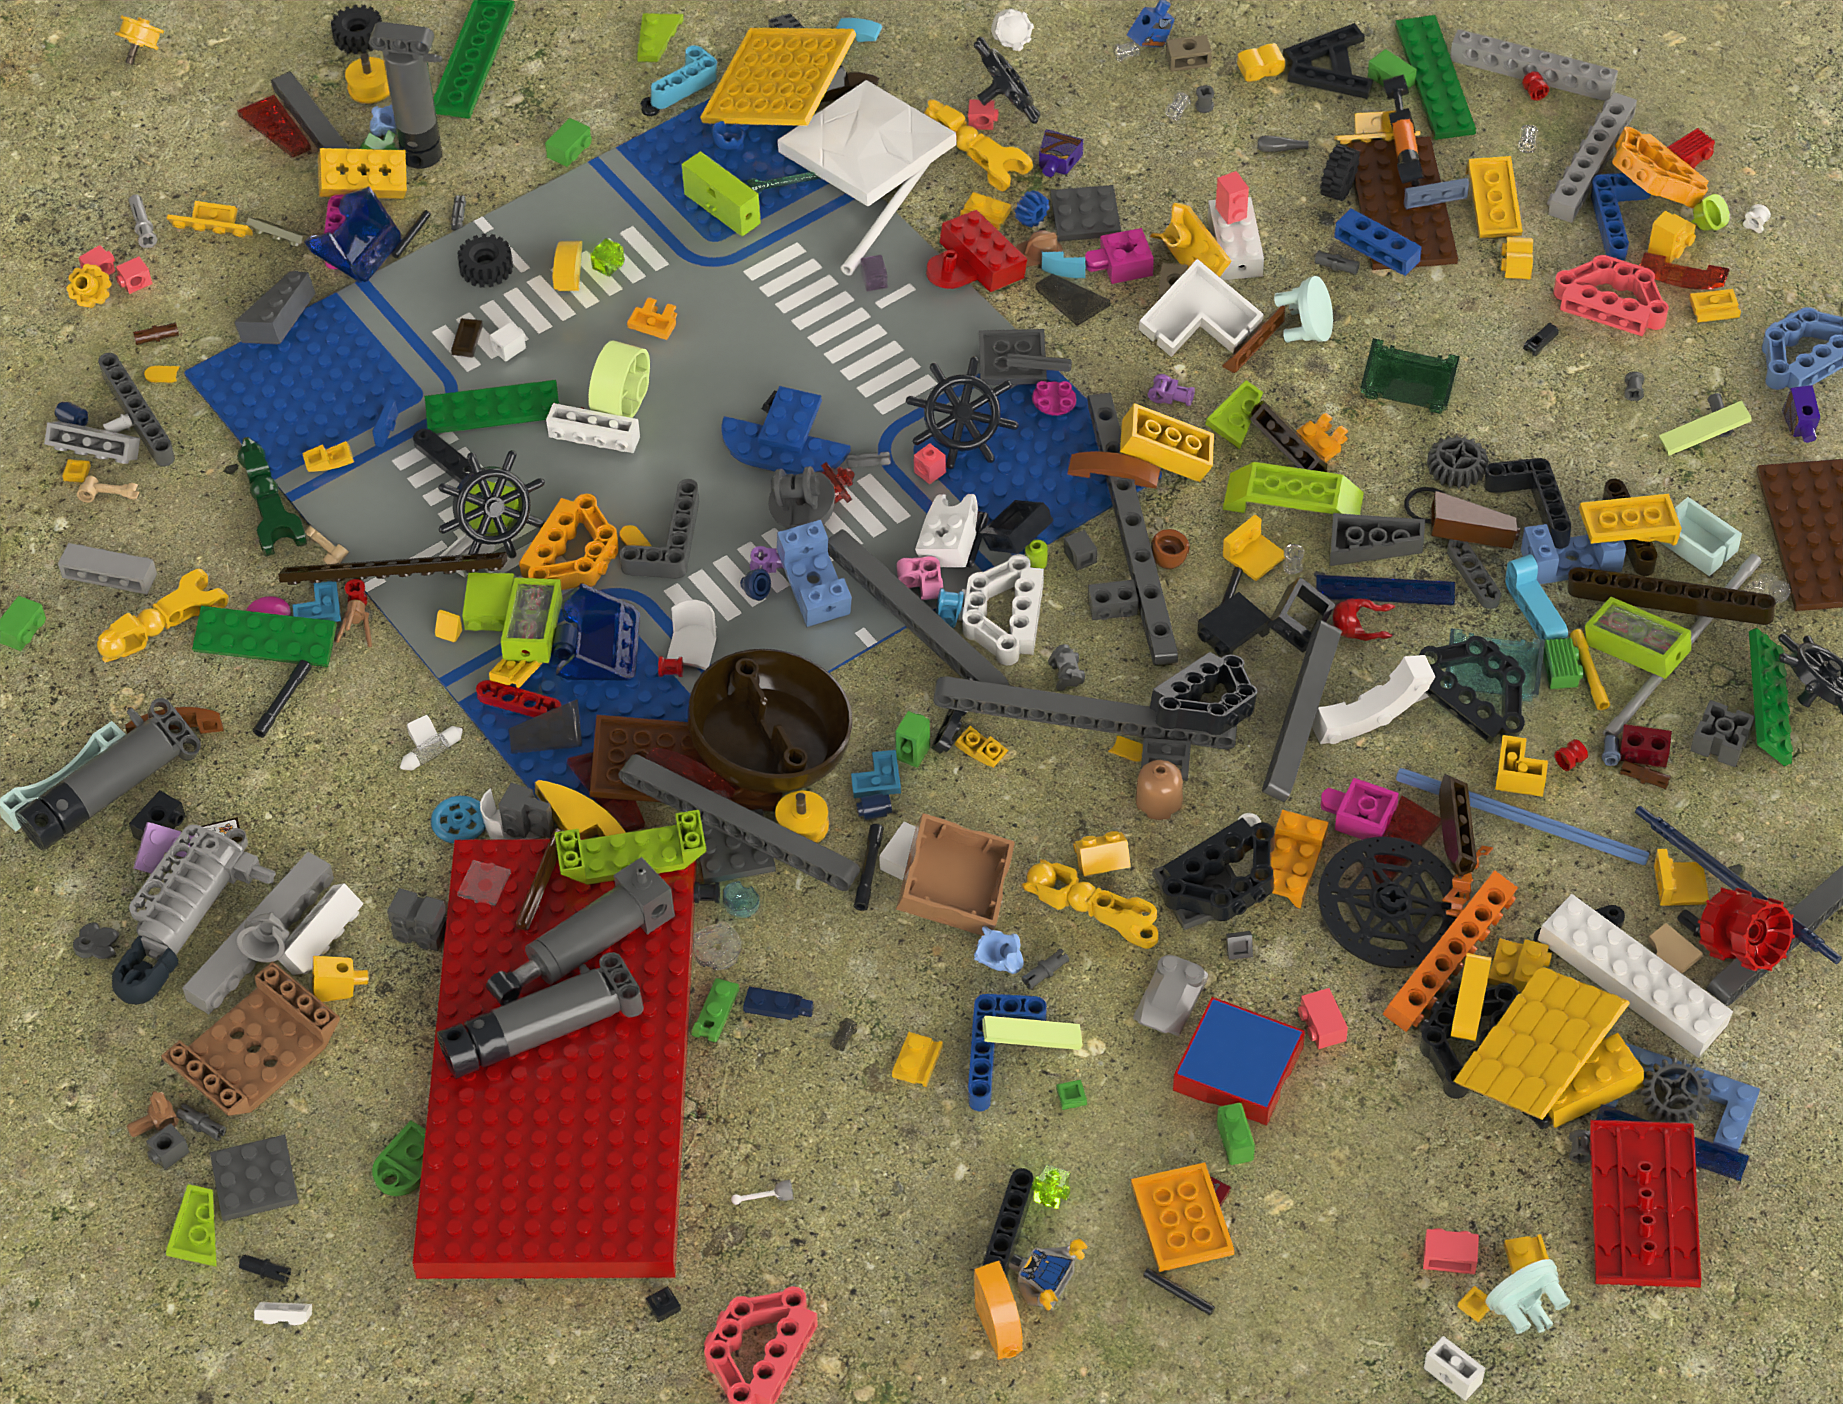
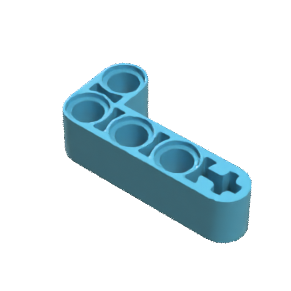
(697, 73)
(1532, 600)

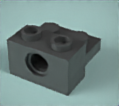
(524, 813)

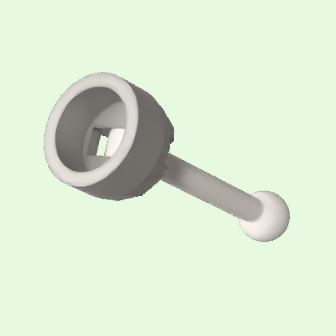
(782, 1191)

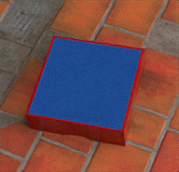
(1238, 1059)

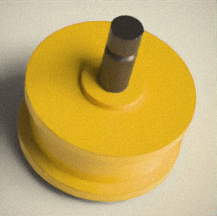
(138, 34)
(367, 80)
(804, 814)

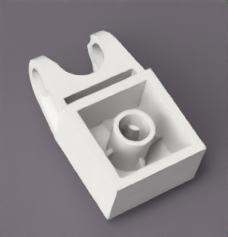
(949, 531)

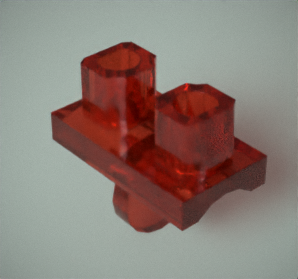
(843, 477)

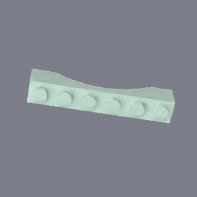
(21, 796)

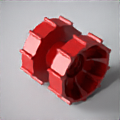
(1746, 929)

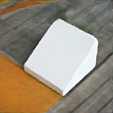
(421, 730)

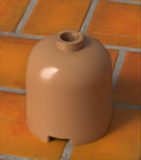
(1159, 789)

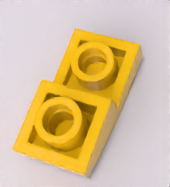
(980, 748)

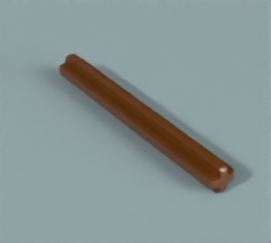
(538, 885)

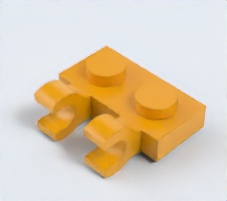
(652, 323)
(1319, 440)

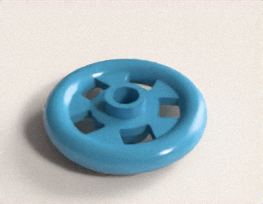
(443, 810)

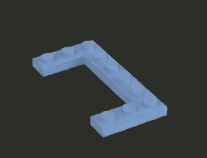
(1736, 1095)

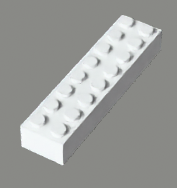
(1635, 974)

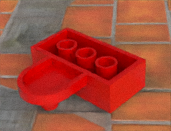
(973, 254)

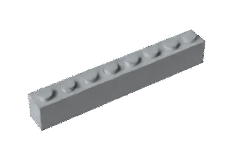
(287, 902)

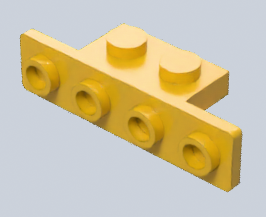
(1370, 126)
(211, 217)

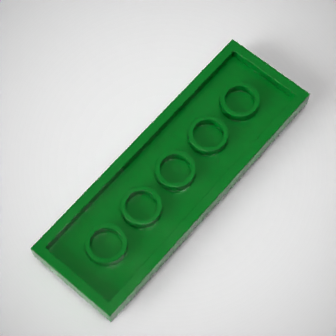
(490, 406)
(264, 636)
(1770, 697)

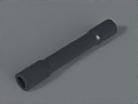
(268, 718)
(864, 889)

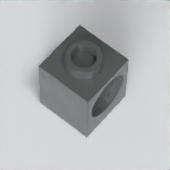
(1080, 550)
(169, 1138)

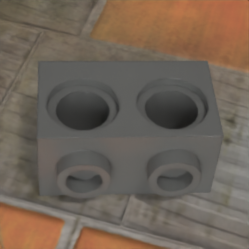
(1113, 600)

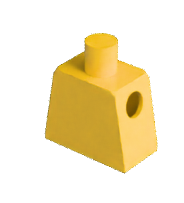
(335, 978)

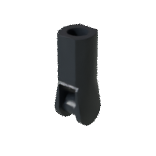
(1542, 338)

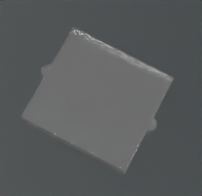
(484, 882)

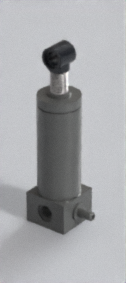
(635, 902)

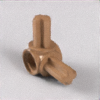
(159, 1116)

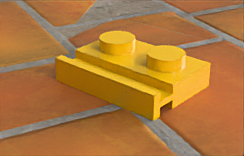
(992, 209)
(1715, 305)
(513, 672)
(917, 1059)
(1524, 1251)

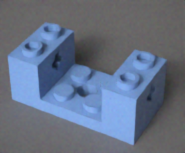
(805, 554)
(1554, 565)

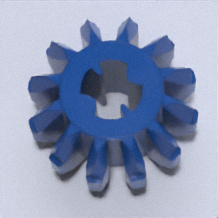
(1031, 208)

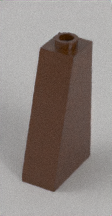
(1471, 522)

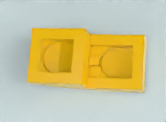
(326, 459)

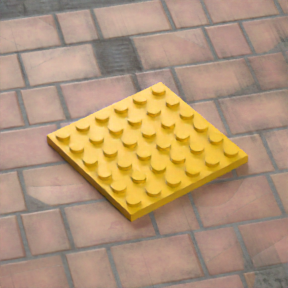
(778, 76)

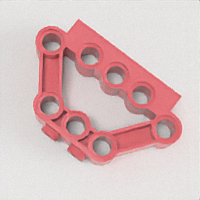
(1582, 298)
(760, 1311)

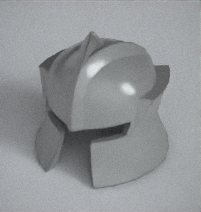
(263, 938)

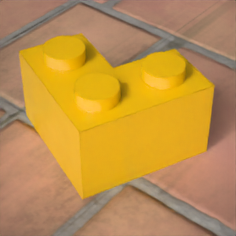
(1671, 236)
(1519, 773)

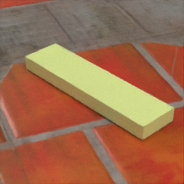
(1705, 428)
(1032, 1032)

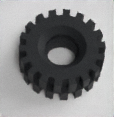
(351, 20)
(1339, 172)
(485, 249)

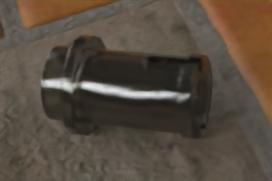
(846, 1029)

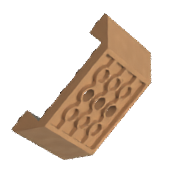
(279, 1019)

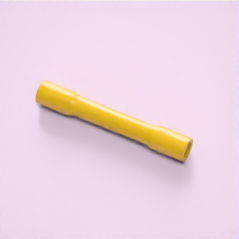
(1597, 690)

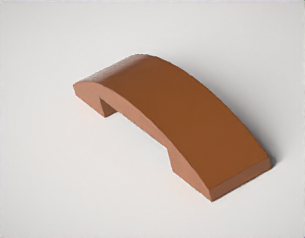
(1115, 465)
(205, 719)

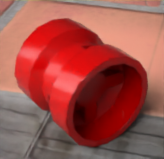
(1535, 86)
(1572, 754)

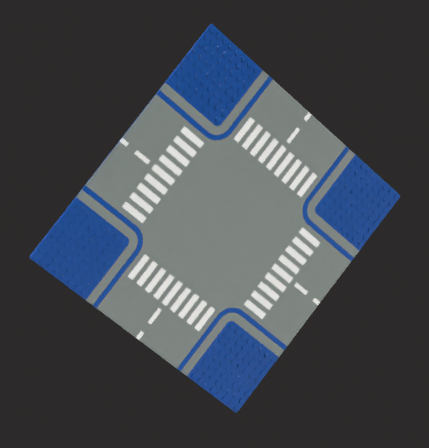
(746, 322)

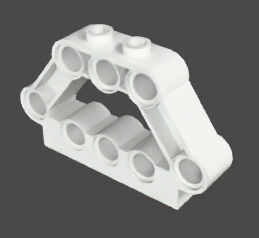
(1025, 608)

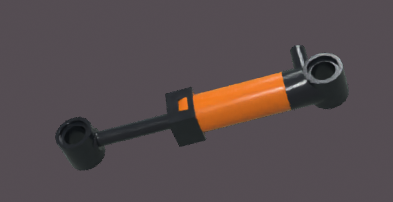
(1404, 132)

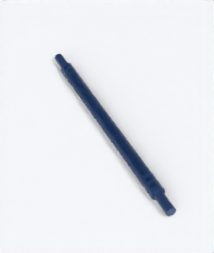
(1729, 878)

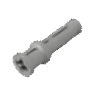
(143, 226)

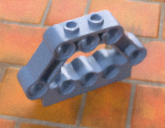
(1810, 367)

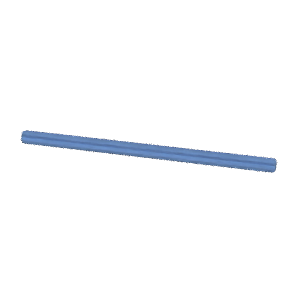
(1531, 819)

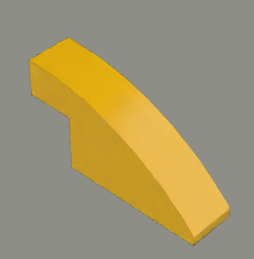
(567, 266)
(576, 811)

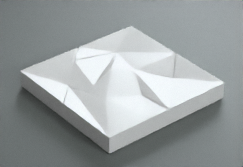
(867, 142)

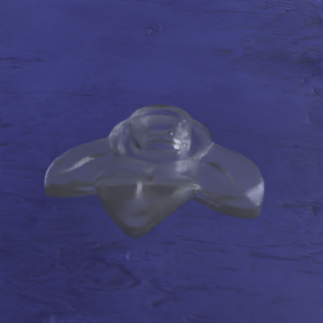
(1770, 585)

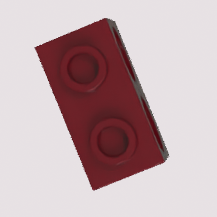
(1645, 745)

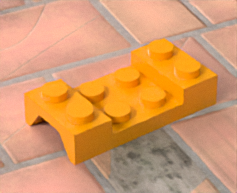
(1296, 854)

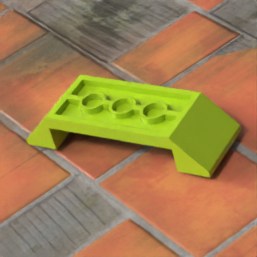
(1291, 489)
(602, 857)

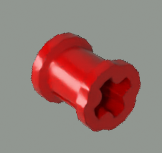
(355, 590)
(670, 666)

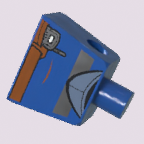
(1152, 25)

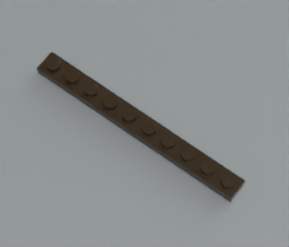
(400, 567)

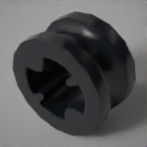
(647, 109)

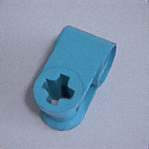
(949, 606)

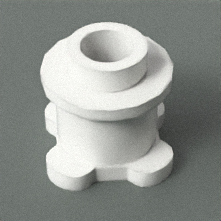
(1756, 218)

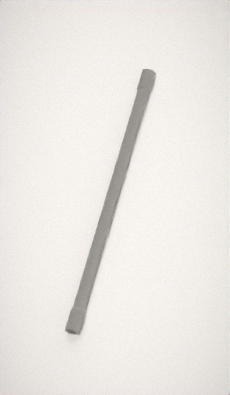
(1617, 724)

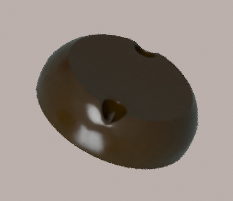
(769, 720)

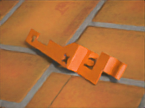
(1462, 886)

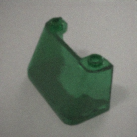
(1409, 377)

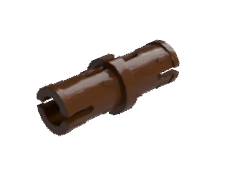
(156, 333)
(1645, 774)

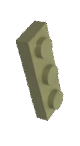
(278, 232)

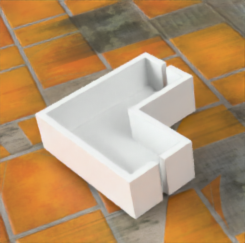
(1200, 301)

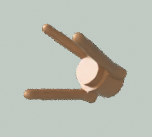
(355, 614)

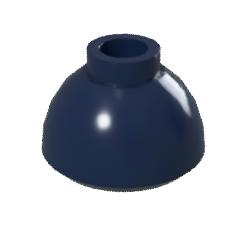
(756, 584)

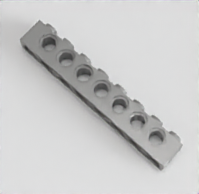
(1520, 60)
(1591, 158)

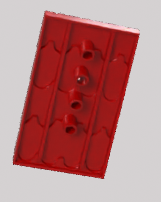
(1645, 1204)

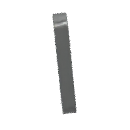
(1478, 571)

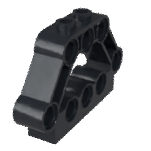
(1179, 696)
(1467, 713)
(1206, 900)
(1441, 1053)

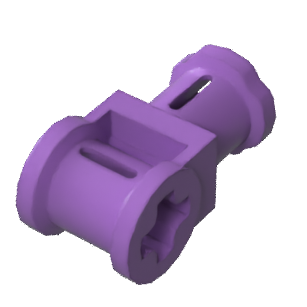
(1170, 391)
(769, 559)

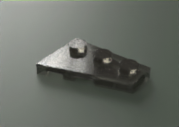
(1070, 299)
(548, 731)

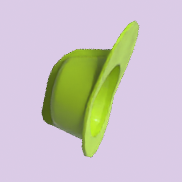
(1711, 213)

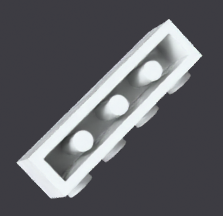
(593, 428)
(320, 928)

